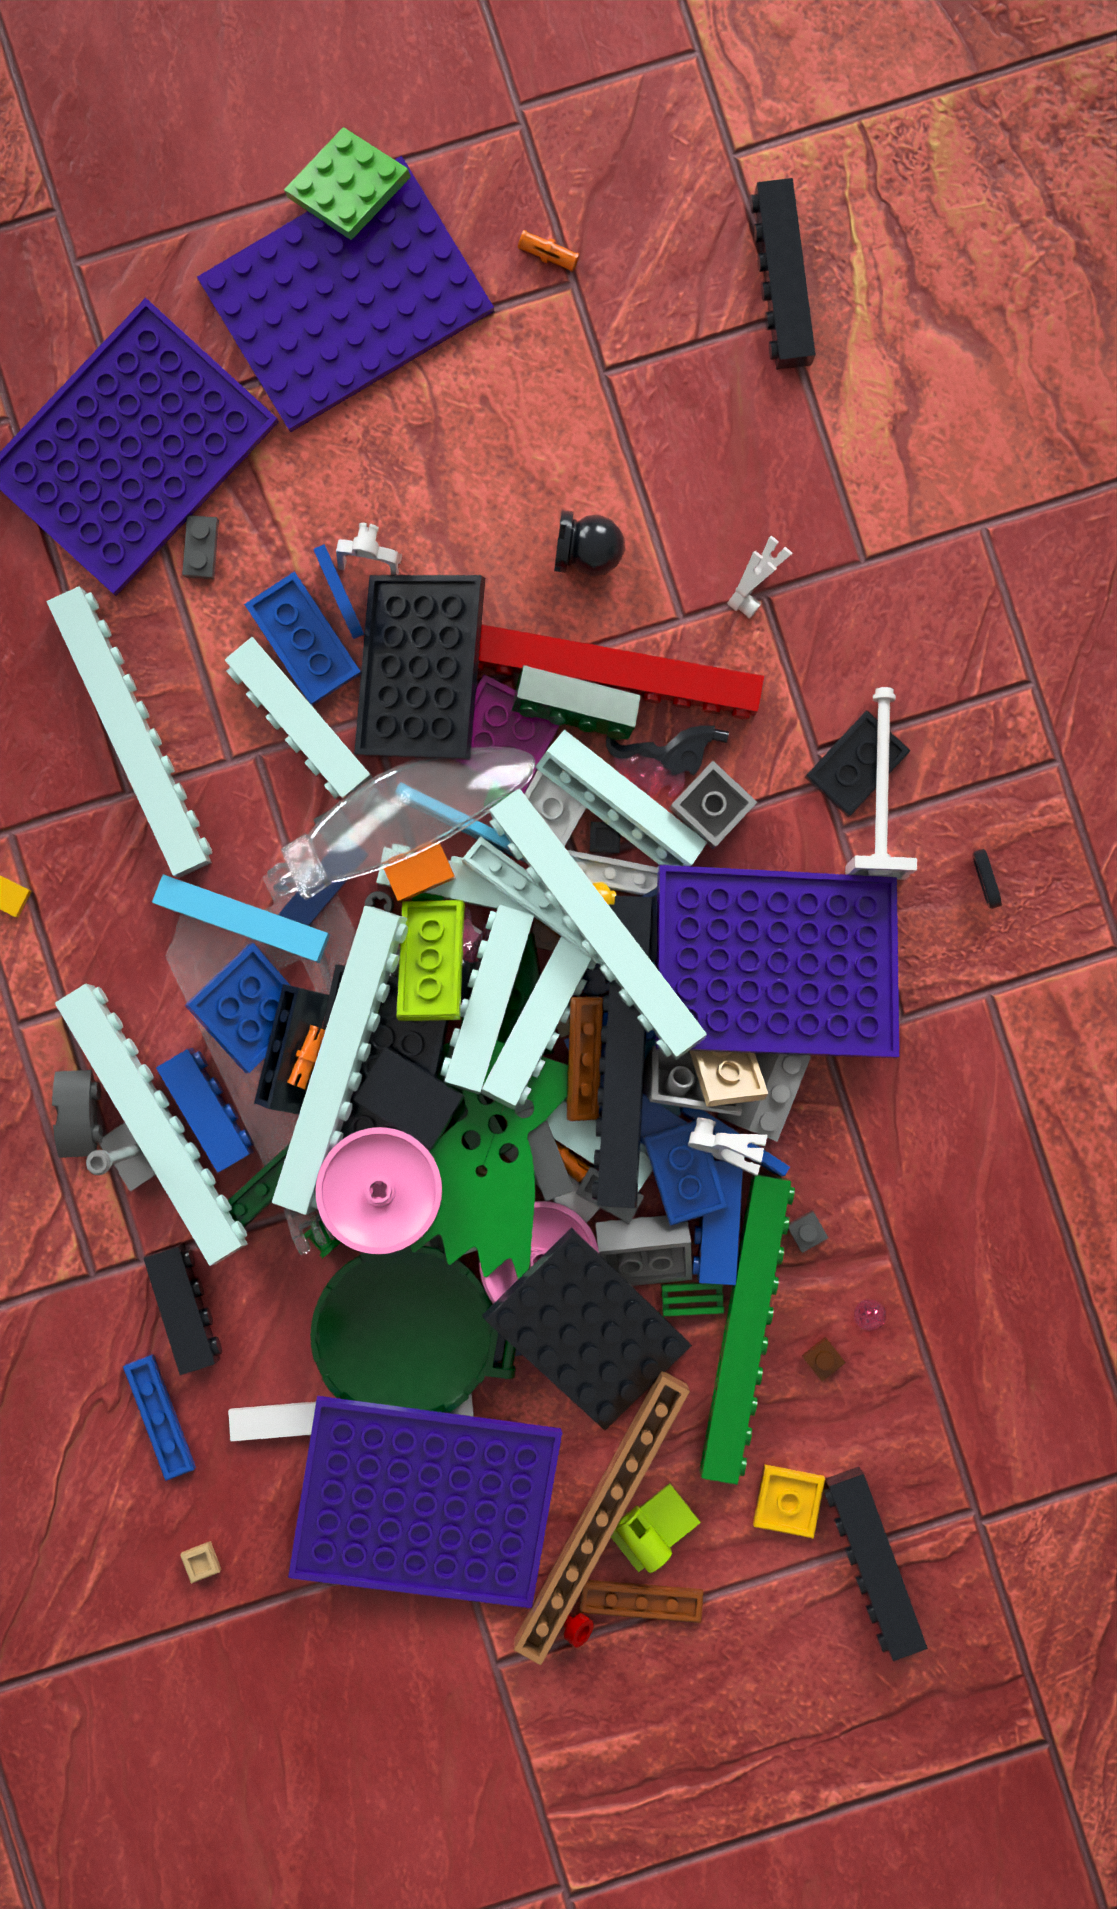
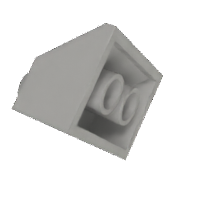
(782, 1079)
(677, 1083)
(646, 1249)

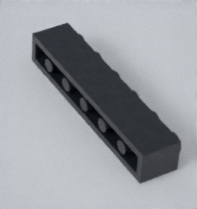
(783, 274)
(876, 1564)

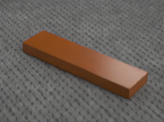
(584, 1058)
(642, 1601)

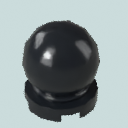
(590, 544)

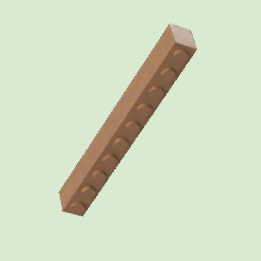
(600, 1517)

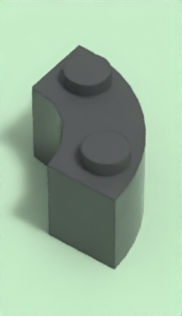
(76, 1104)

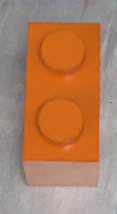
(419, 873)

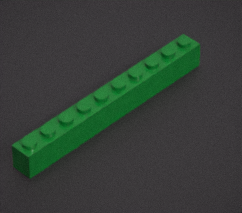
(745, 1329)

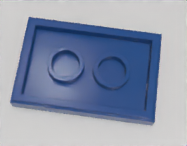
(684, 1175)

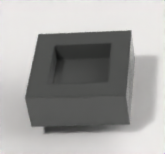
(807, 1231)

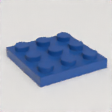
(241, 1006)

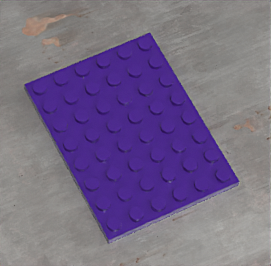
(340, 312)
(131, 446)
(782, 959)
(424, 1502)

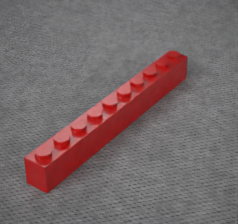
(624, 670)

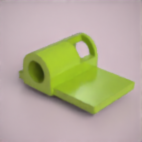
(663, 1520)

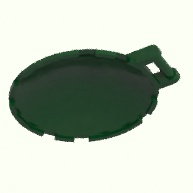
(406, 1331)

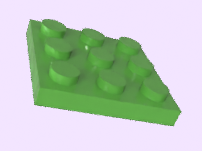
(347, 183)

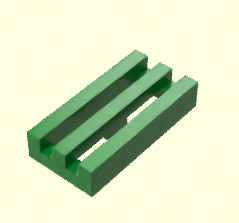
(718, 1297)

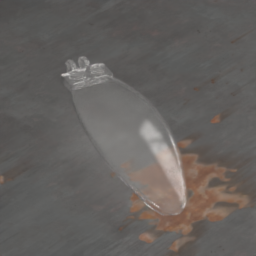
(399, 817)

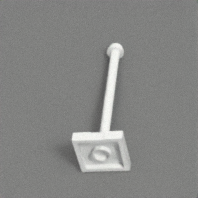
(881, 863)

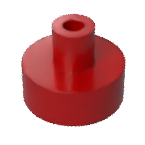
(578, 1629)

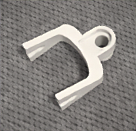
(366, 546)
(752, 577)
(728, 1147)

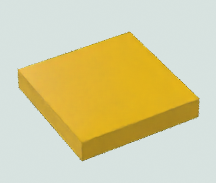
(789, 1501)

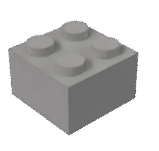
(712, 804)

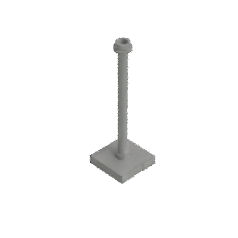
(123, 1152)

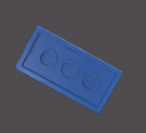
(303, 638)

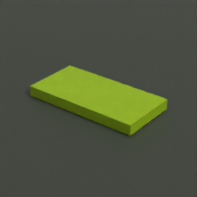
(431, 961)

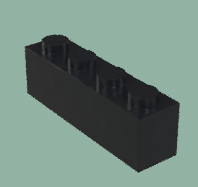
(294, 1015)
(183, 1309)

